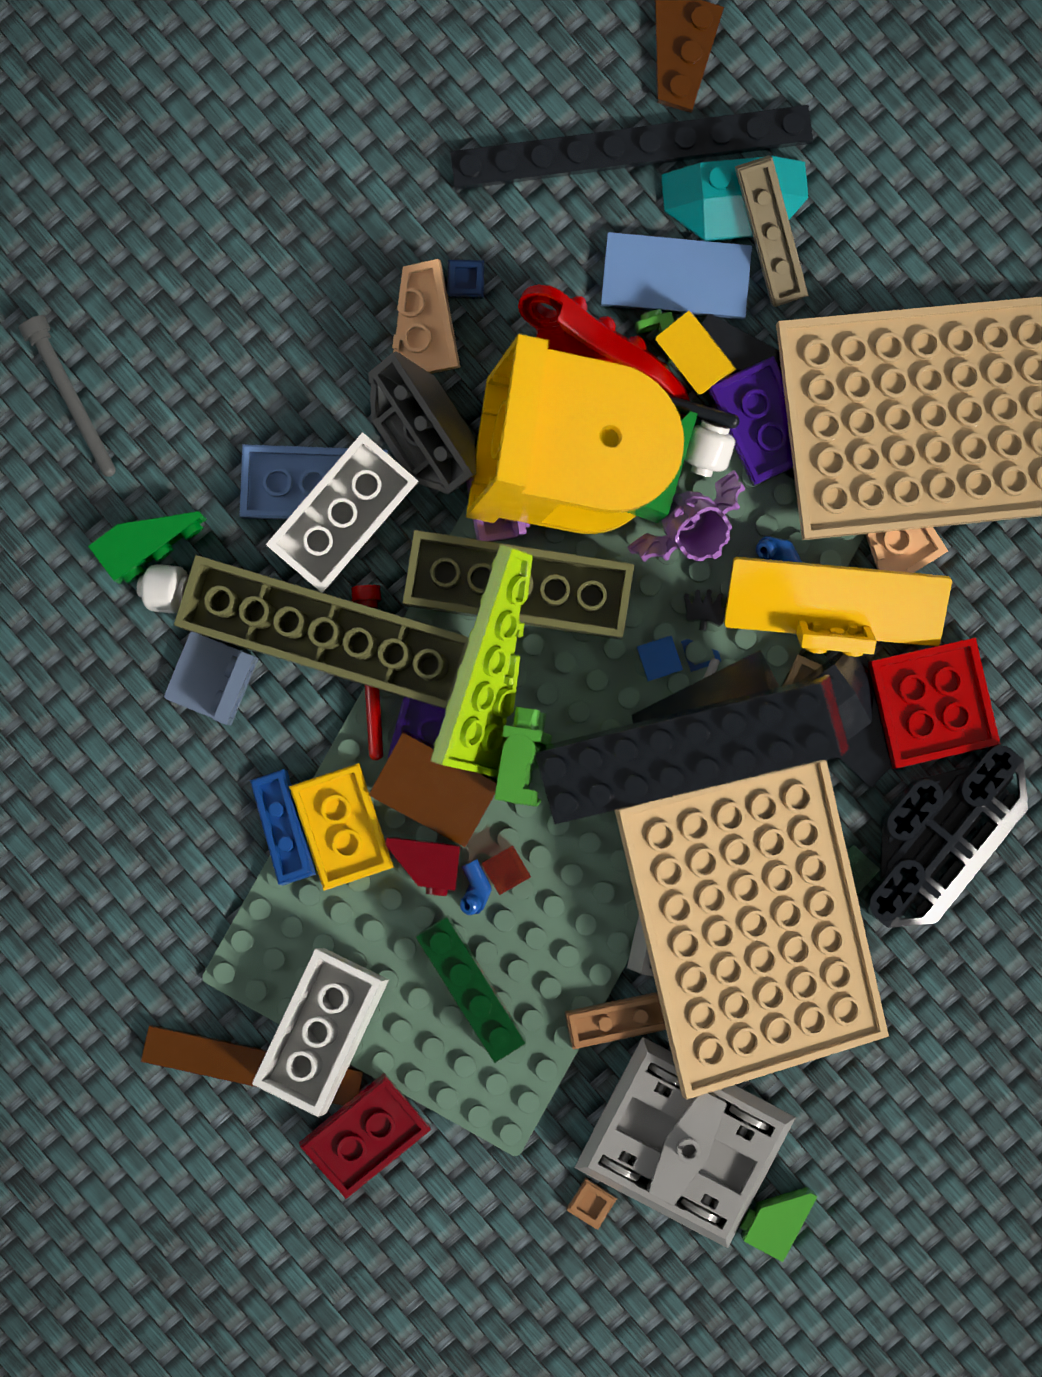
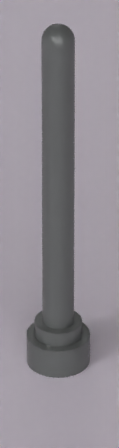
(37, 333)

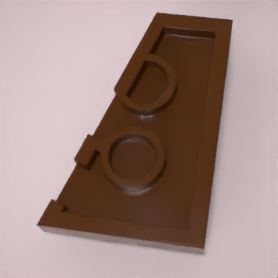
(683, 47)

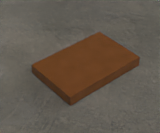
(431, 793)

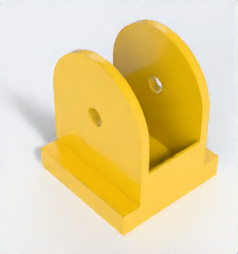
(571, 441)

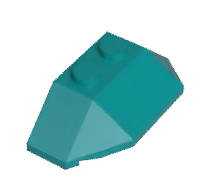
(710, 200)

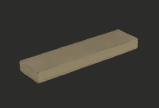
(771, 230)

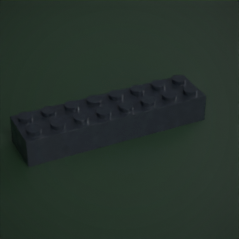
(692, 750)

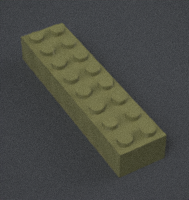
(321, 632)

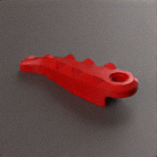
(579, 333)

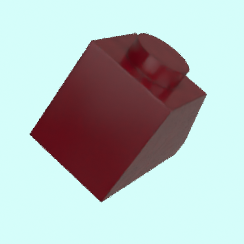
(428, 863)

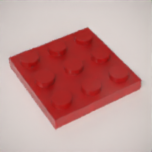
(934, 703)

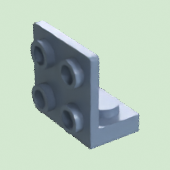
(211, 678)

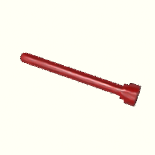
(370, 596)

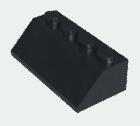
(736, 680)

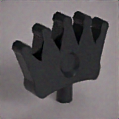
(706, 611)

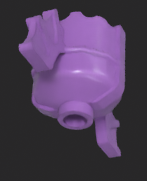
(694, 524)

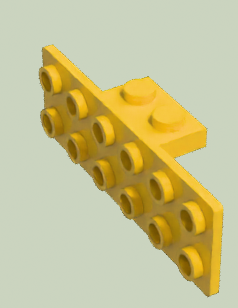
(837, 604)

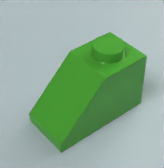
(777, 1221)

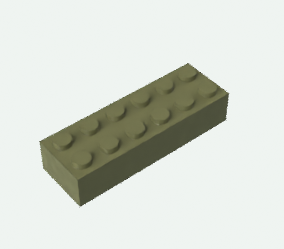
(563, 591)

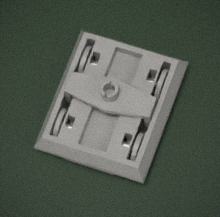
(684, 1146)

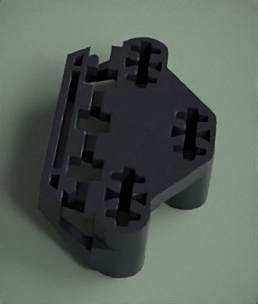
(943, 830)

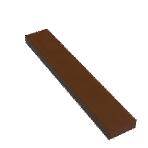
(221, 1059)

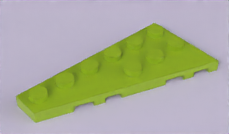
(489, 672)

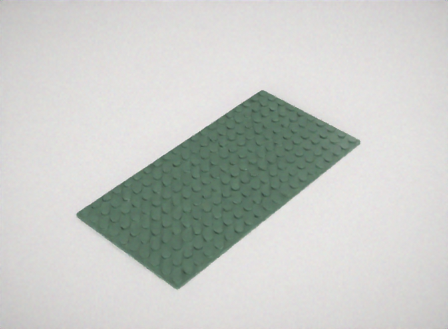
(573, 923)

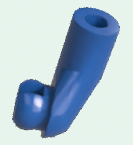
(777, 549)

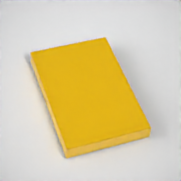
(341, 826)

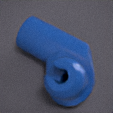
(477, 891)

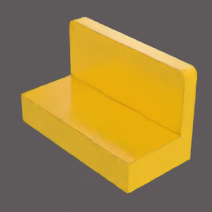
(695, 353)

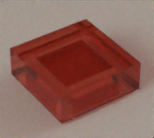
(506, 870)

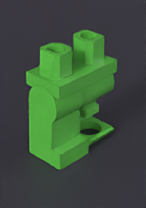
(519, 757)

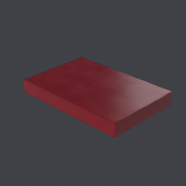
(365, 1135)

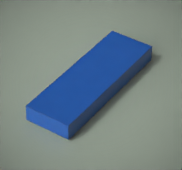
(282, 827)

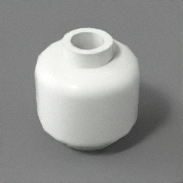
(709, 448)
(162, 588)

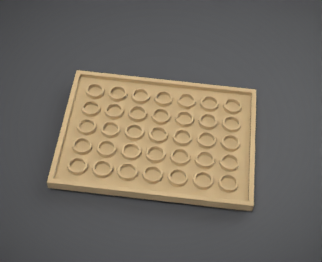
(915, 416)
(752, 926)

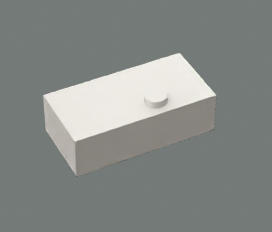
(342, 512)
(320, 1031)

